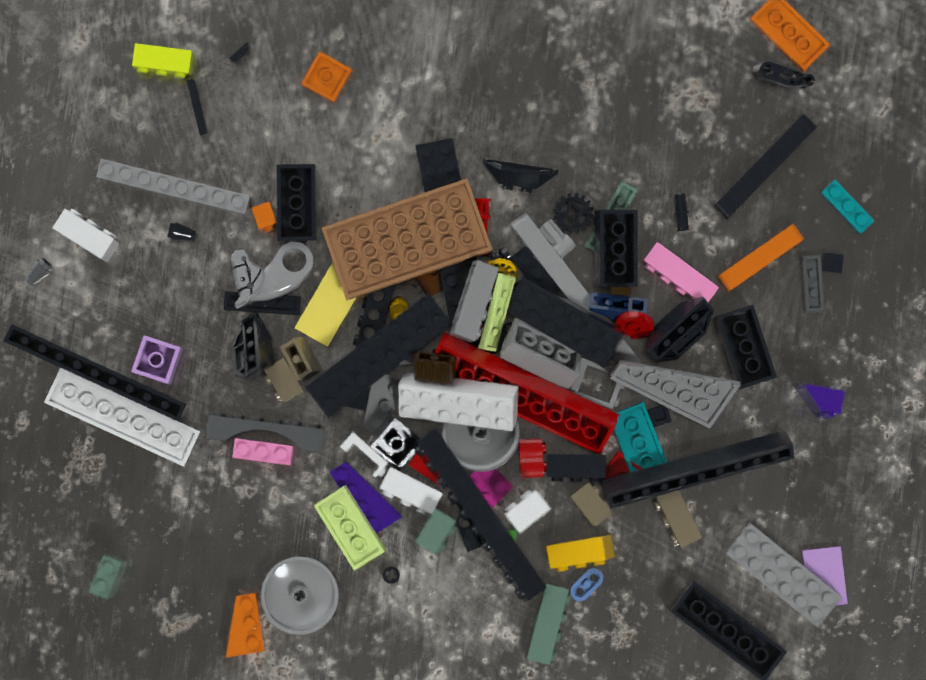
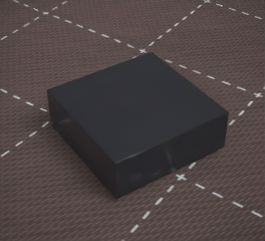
(832, 263)
(659, 415)

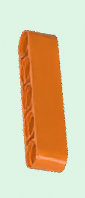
(761, 257)

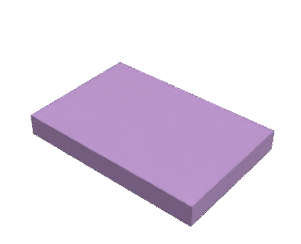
(828, 566)

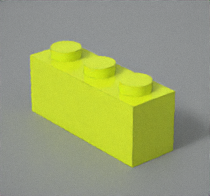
(162, 60)

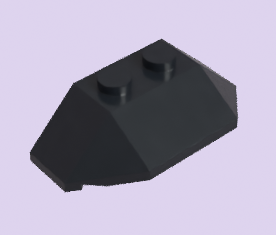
(519, 176)
(680, 329)
(252, 348)

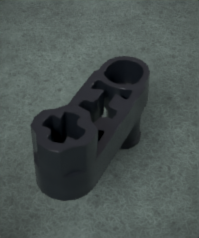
(773, 71)

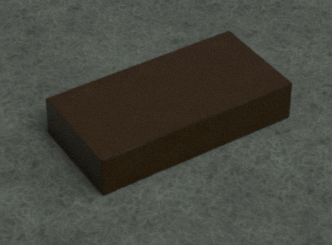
(619, 291)

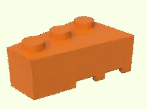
(246, 627)

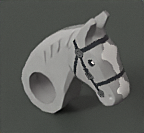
(272, 282)

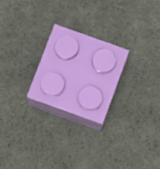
(157, 360)

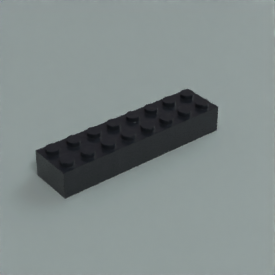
(378, 355)

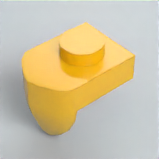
(397, 306)

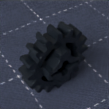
(565, 214)

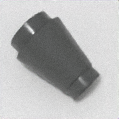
(39, 271)

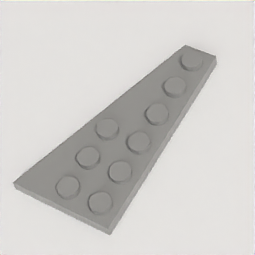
(686, 393)

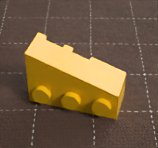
(580, 552)

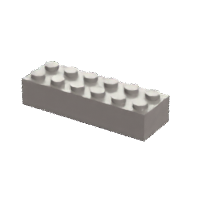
(783, 574)

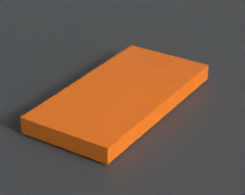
(790, 32)

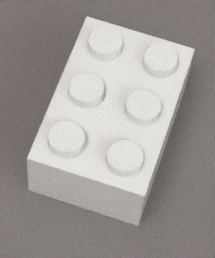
(86, 234)
(410, 491)
(526, 511)

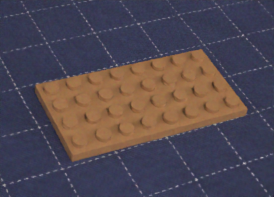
(406, 239)

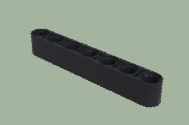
(765, 166)

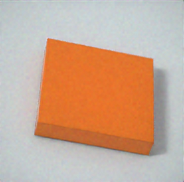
(326, 77)

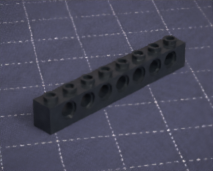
(365, 322)

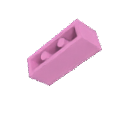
(263, 451)

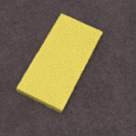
(325, 310)

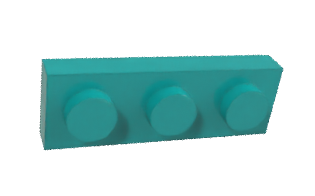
(847, 207)

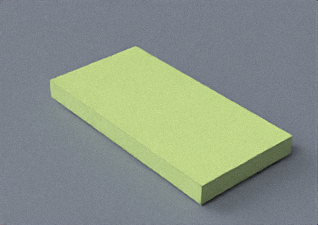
(350, 527)

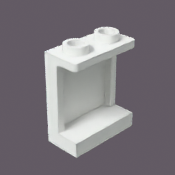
(353, 440)

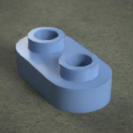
(586, 584)

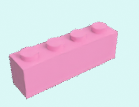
(678, 273)

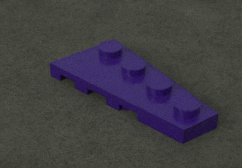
(373, 505)

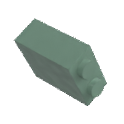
(108, 576)

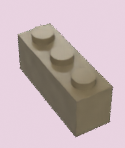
(677, 518)

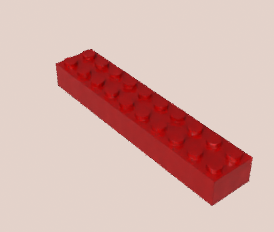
(538, 399)

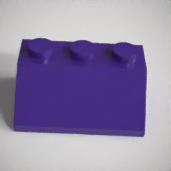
(822, 400)

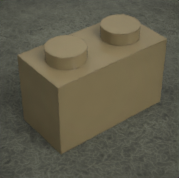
(300, 358)
(283, 381)
(591, 504)

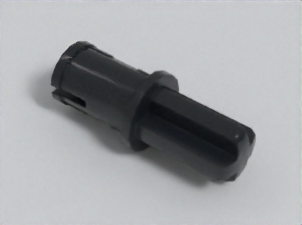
(681, 212)

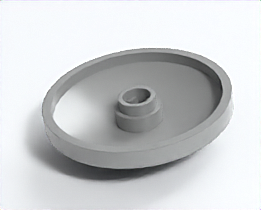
(481, 447)
(299, 595)

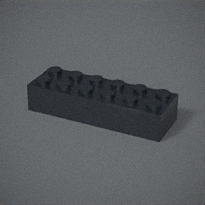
(565, 321)
(728, 631)

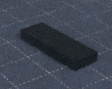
(199, 115)

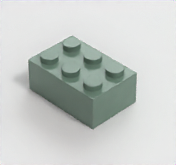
(435, 532)

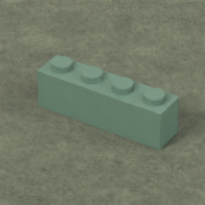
(547, 624)

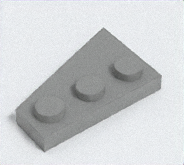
(381, 402)

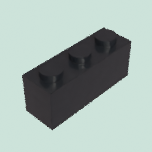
(576, 467)

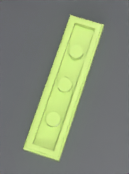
(497, 312)

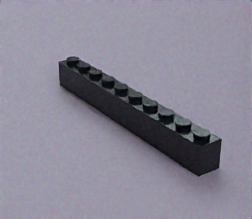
(96, 373)
(697, 469)
(479, 515)

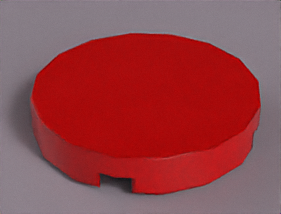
(635, 324)

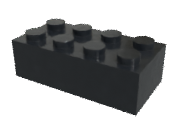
(296, 203)
(616, 248)
(745, 347)

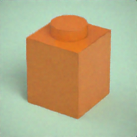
(265, 217)

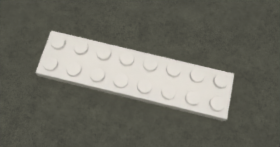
(122, 417)

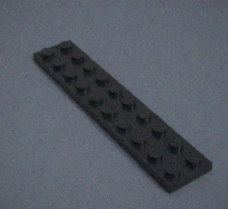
(440, 168)

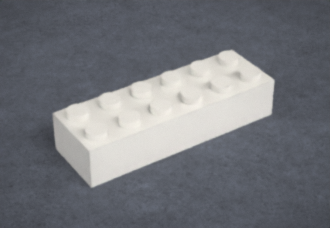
(460, 402)

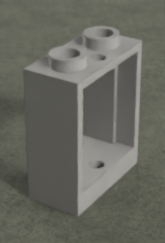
(614, 400)

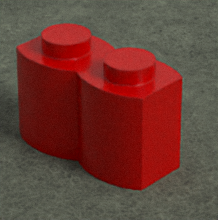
(531, 458)

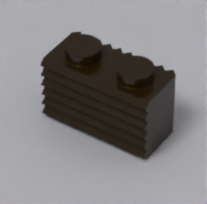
(434, 368)

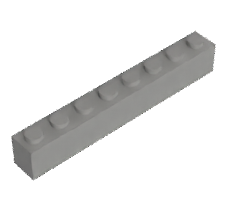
(174, 187)

